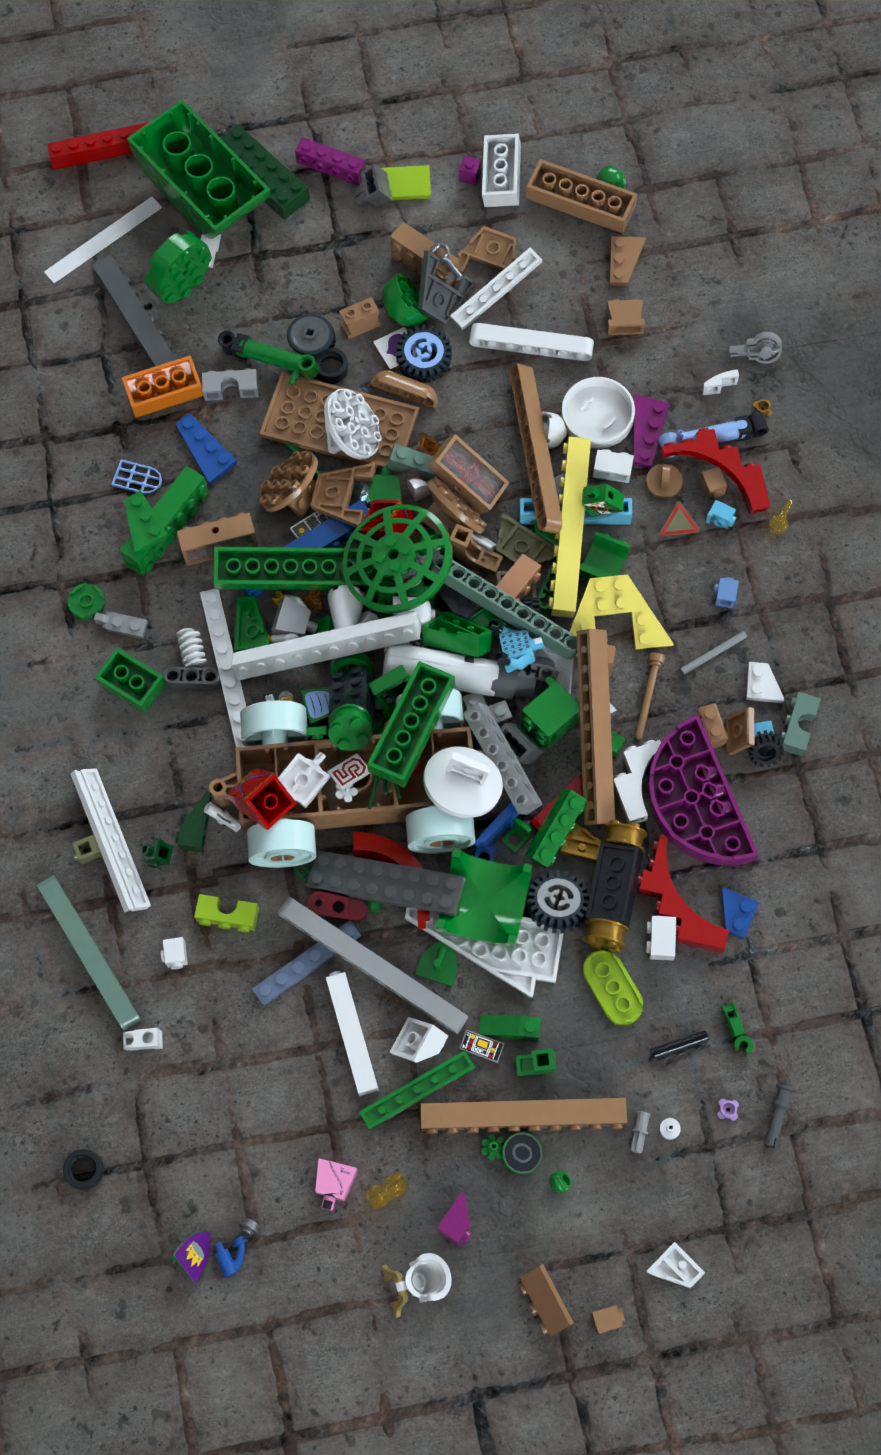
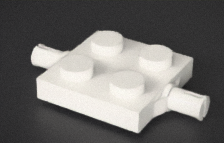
(304, 778)

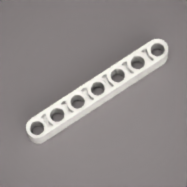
(531, 342)

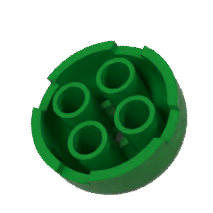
(401, 302)

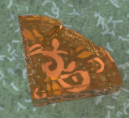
(313, 600)

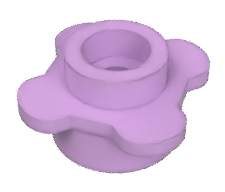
(732, 1105)

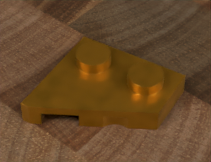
(581, 844)

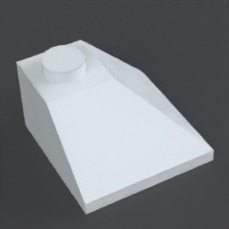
(418, 1041)

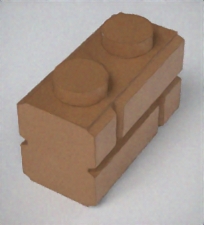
(713, 725)

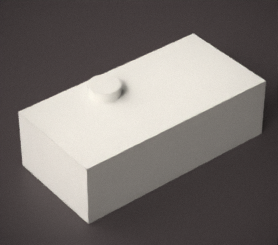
(501, 170)

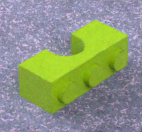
(209, 913)

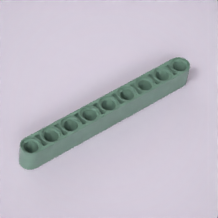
(509, 614)
(88, 952)

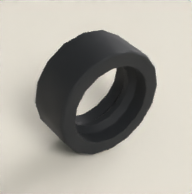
(332, 378)
(99, 1169)

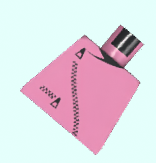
(333, 1182)

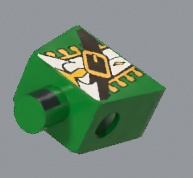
(602, 499)

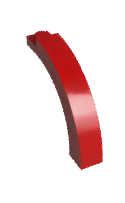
(385, 850)

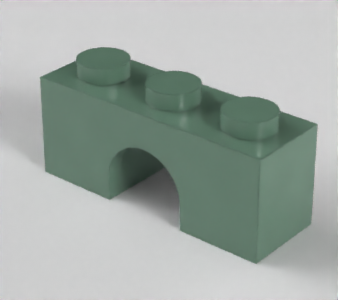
(405, 459)
(803, 708)

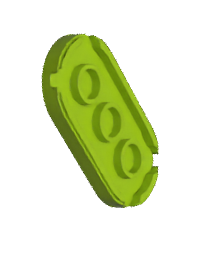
(613, 987)

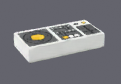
(308, 524)

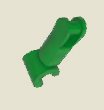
(737, 1029)

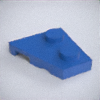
(737, 912)

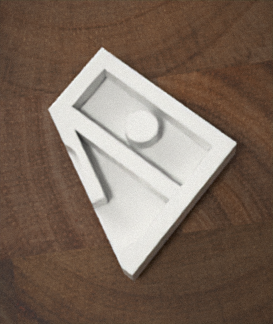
(762, 684)

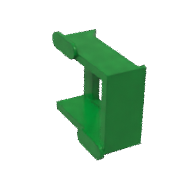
(386, 683)

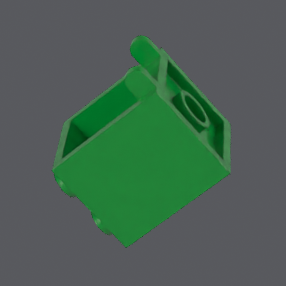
(551, 714)

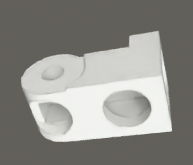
(143, 1039)

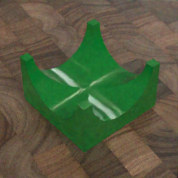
(490, 901)

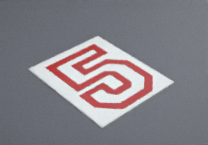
(349, 771)

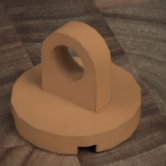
(664, 481)

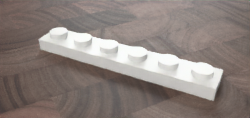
(496, 288)

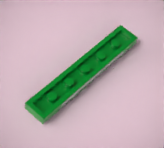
(417, 1090)

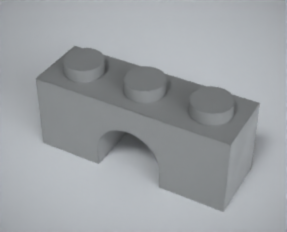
(216, 382)

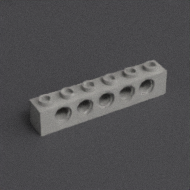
(500, 753)

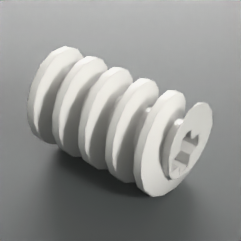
(190, 648)

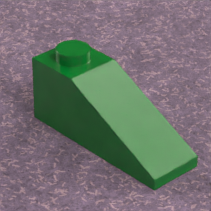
(510, 1027)

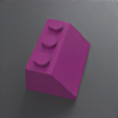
(456, 1223)

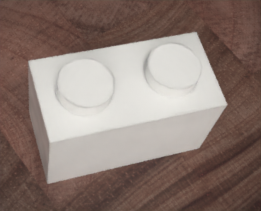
(613, 466)
(662, 938)

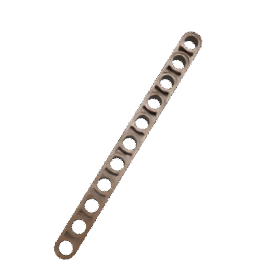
(535, 449)

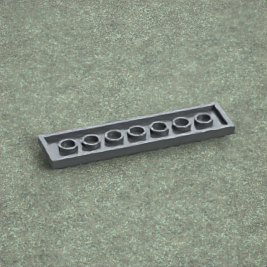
(386, 883)

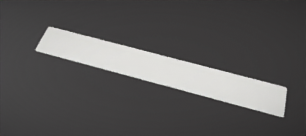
(103, 239)

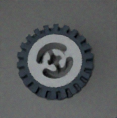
(571, 907)

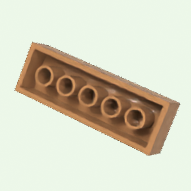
(581, 196)

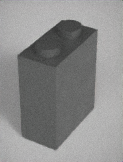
(522, 743)

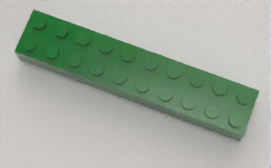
(289, 568)

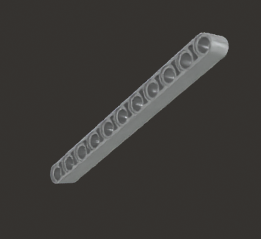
(372, 965)

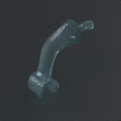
(364, 491)

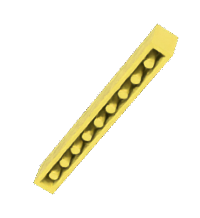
(570, 537)

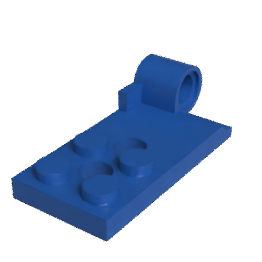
(484, 844)

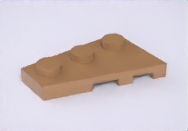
(623, 258)

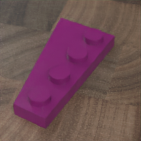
(648, 426)

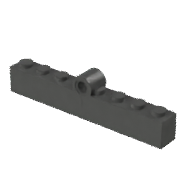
(137, 313)

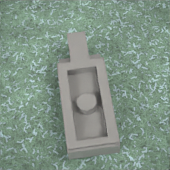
(122, 624)

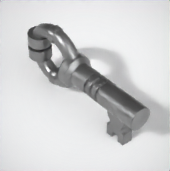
(454, 272)

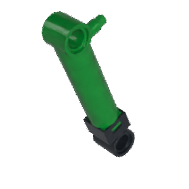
(246, 348)

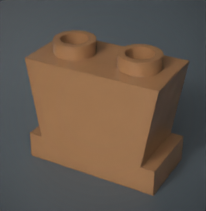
(625, 317)
(360, 318)

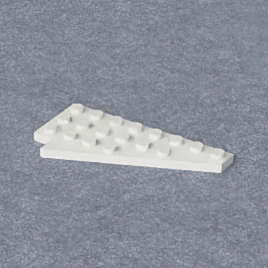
(533, 960)

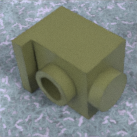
(83, 845)

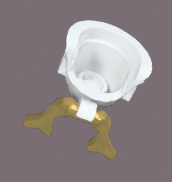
(426, 1279)

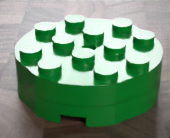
(178, 267)

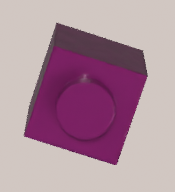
(469, 170)

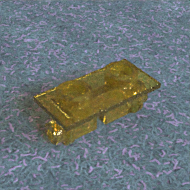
(394, 1187)

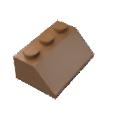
(545, 1301)

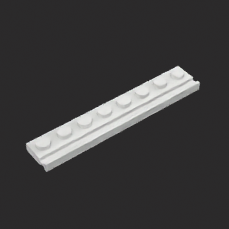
(110, 840)

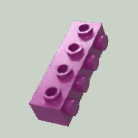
(330, 161)

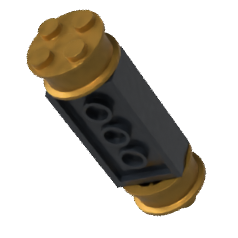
(614, 886)

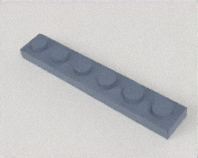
(299, 968)

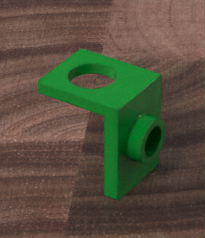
(520, 829)

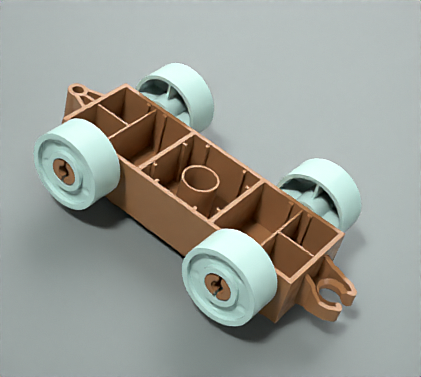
(278, 732)

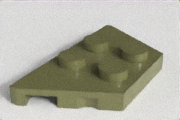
(518, 540)

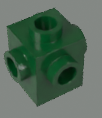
(156, 853)

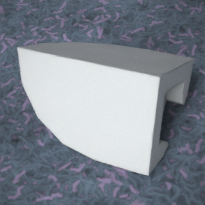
(418, 488)

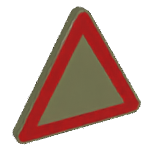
(679, 522)

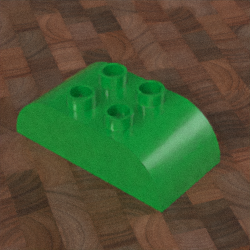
(197, 170)

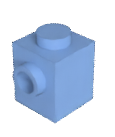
(726, 592)

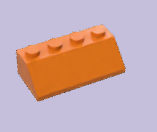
(163, 386)

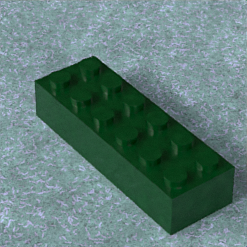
(286, 190)

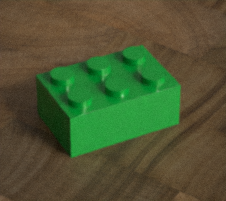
(130, 680)

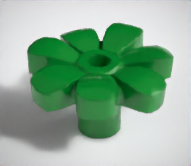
(492, 1152)

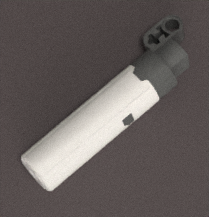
(472, 673)

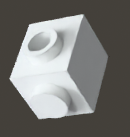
(174, 953)

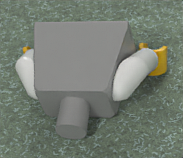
(290, 619)

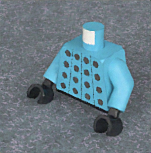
(515, 647)

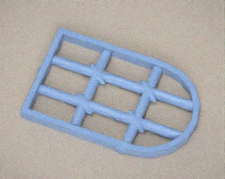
(133, 472)

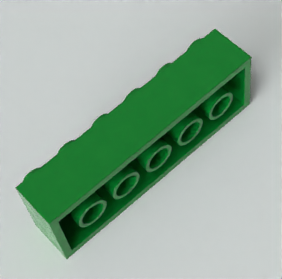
(173, 512)
(411, 724)

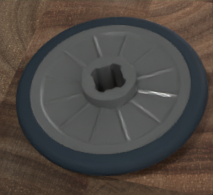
(314, 324)

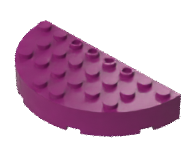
(695, 801)

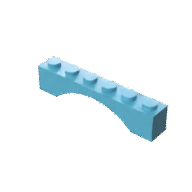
(528, 516)

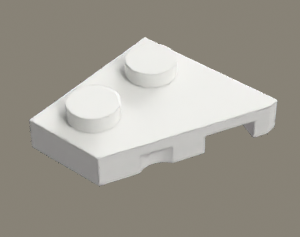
(676, 1267)

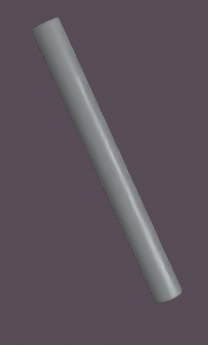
(712, 653)

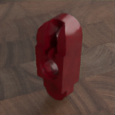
(353, 909)

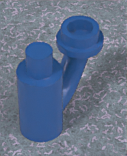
(225, 1260)

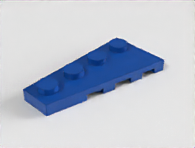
(206, 450)

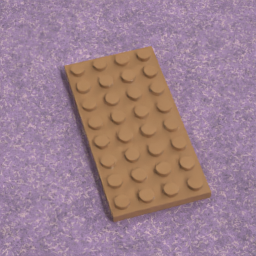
(298, 418)

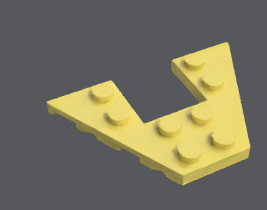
(620, 596)

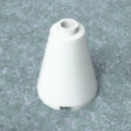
(344, 606)

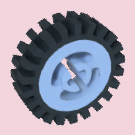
(426, 341)

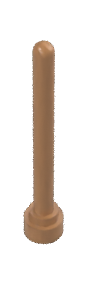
(656, 661)

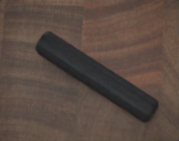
(680, 1044)

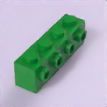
(556, 827)

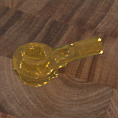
(779, 524)

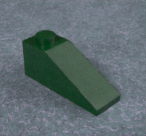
(194, 828)

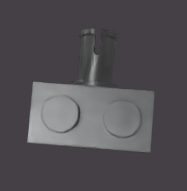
(376, 187)

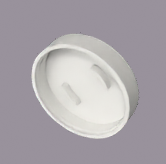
(598, 411)

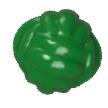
(560, 1182)

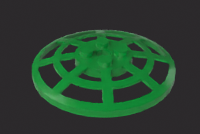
(402, 564)

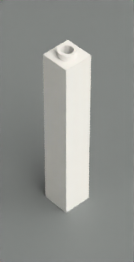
(352, 1033)

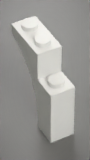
(629, 785)

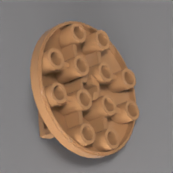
(291, 484)
(451, 509)

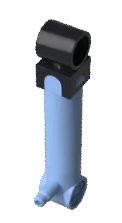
(741, 429)

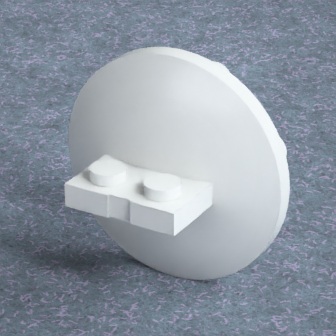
(351, 425)
(462, 782)

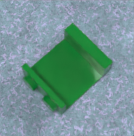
(604, 557)

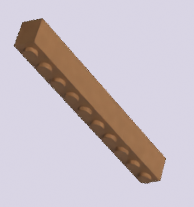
(595, 726)
(523, 1114)

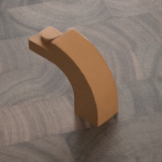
(471, 553)

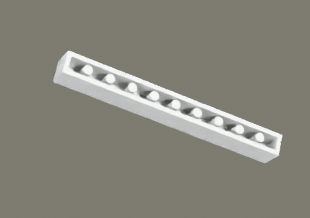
(326, 645)

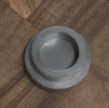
(249, 1227)

